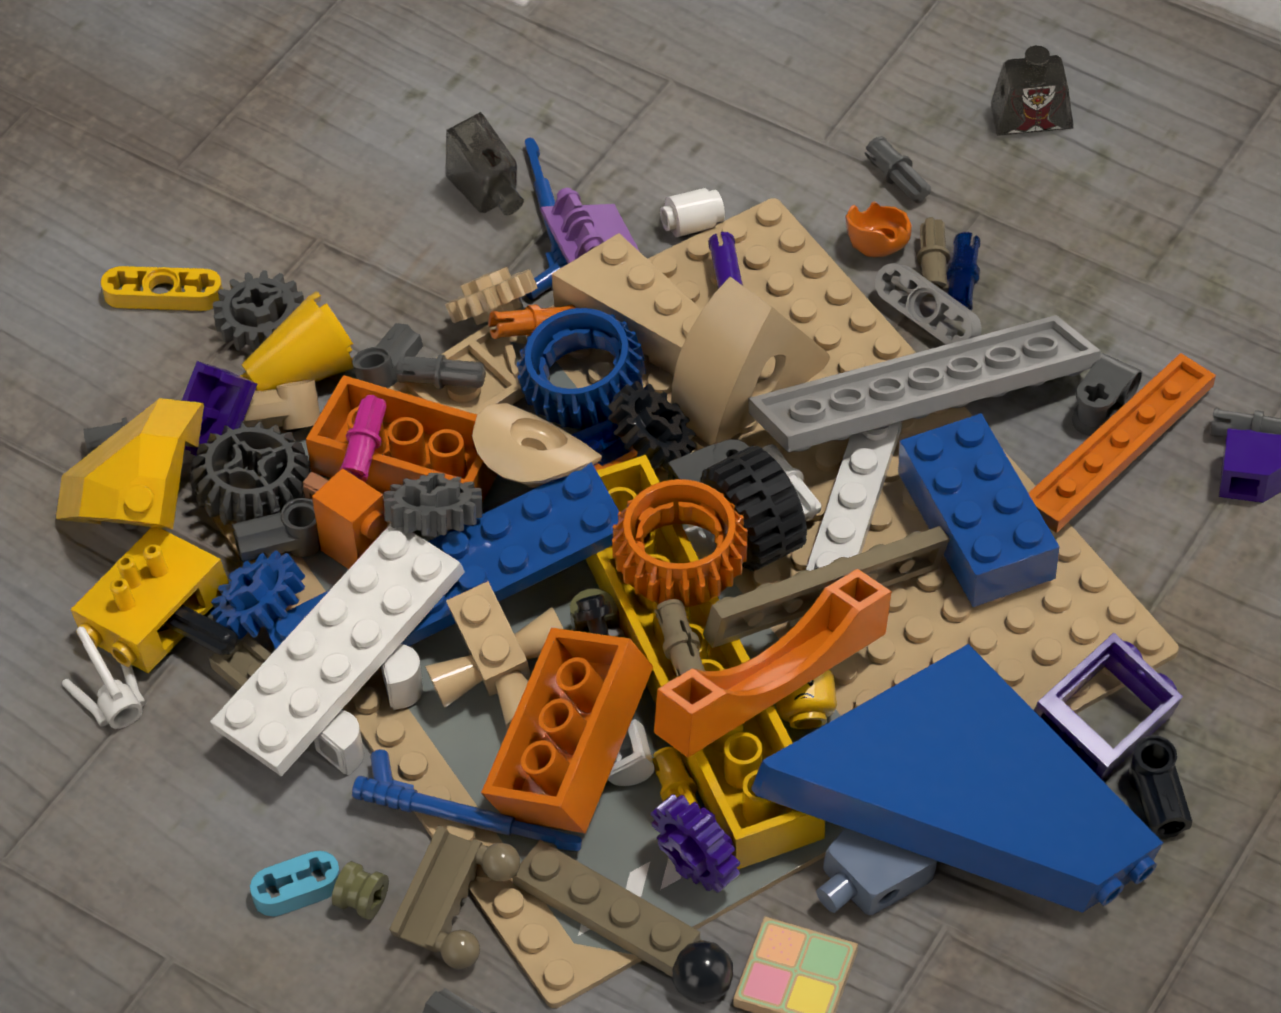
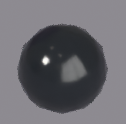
(702, 972)

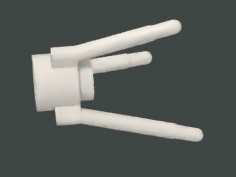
(117, 702)

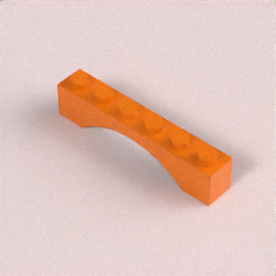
(711, 703)

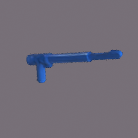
(545, 198)
(403, 796)

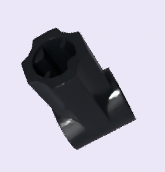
(1159, 788)

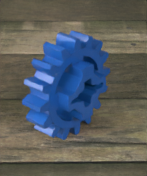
(258, 594)

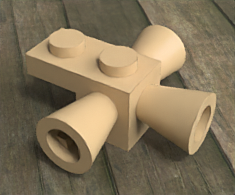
(495, 651)

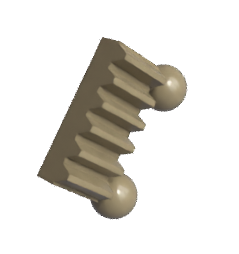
(439, 888)

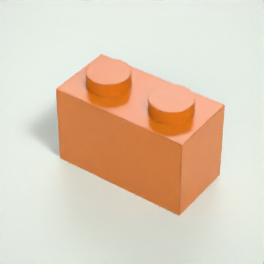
(348, 517)

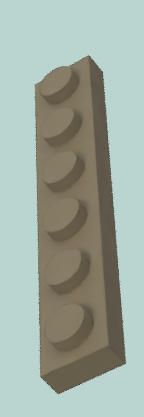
(793, 597)

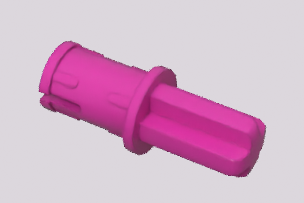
(364, 437)

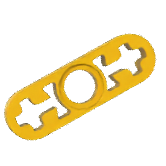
(133, 298)

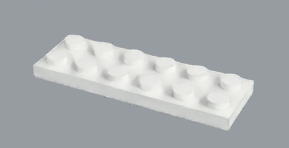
(337, 648)

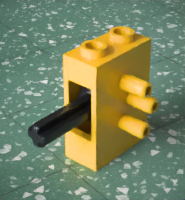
(154, 601)

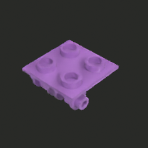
(580, 226)

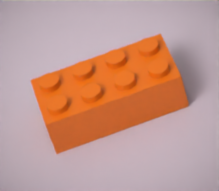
(414, 435)
(568, 729)

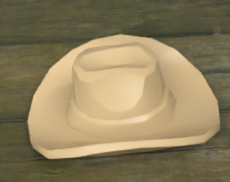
(527, 447)

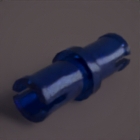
(963, 270)

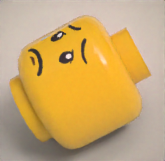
(809, 704)

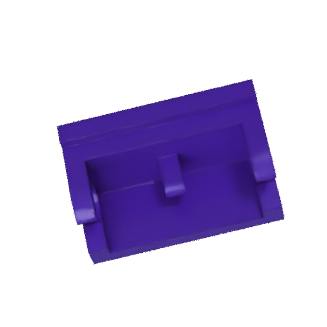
(224, 399)

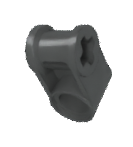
(1104, 392)

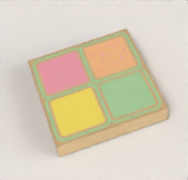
(794, 970)

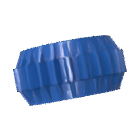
(571, 332)

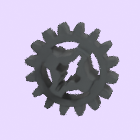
(254, 308)
(432, 504)

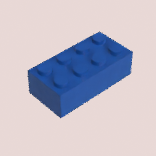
(978, 500)

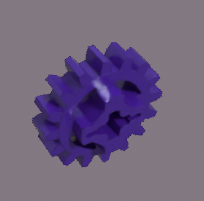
(695, 843)

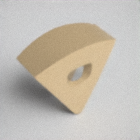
(727, 355)

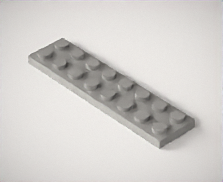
(922, 383)

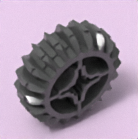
(248, 472)

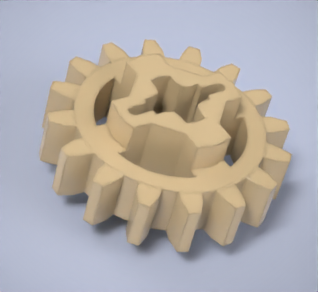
(491, 293)

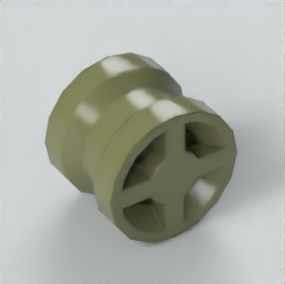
(360, 890)

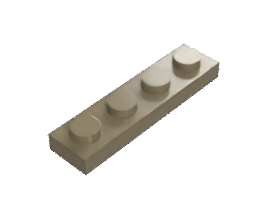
(604, 906)

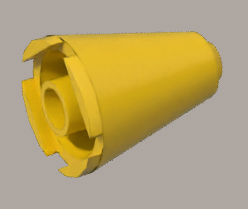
(302, 348)

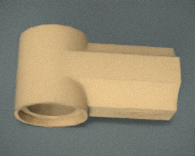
(289, 406)

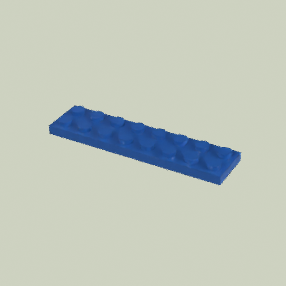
(512, 546)

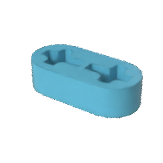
(294, 883)

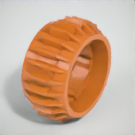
(679, 503)

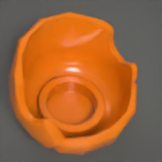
(878, 229)

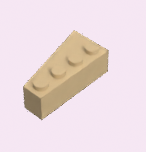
(629, 286)

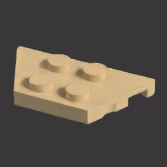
(500, 382)

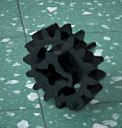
(651, 424)

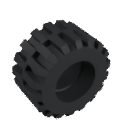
(765, 500)

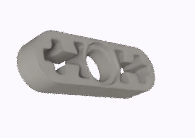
(909, 303)

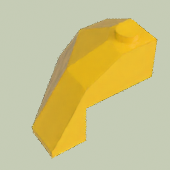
(134, 471)

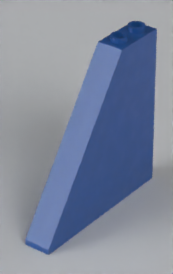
(969, 780)

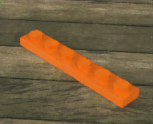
(1120, 440)

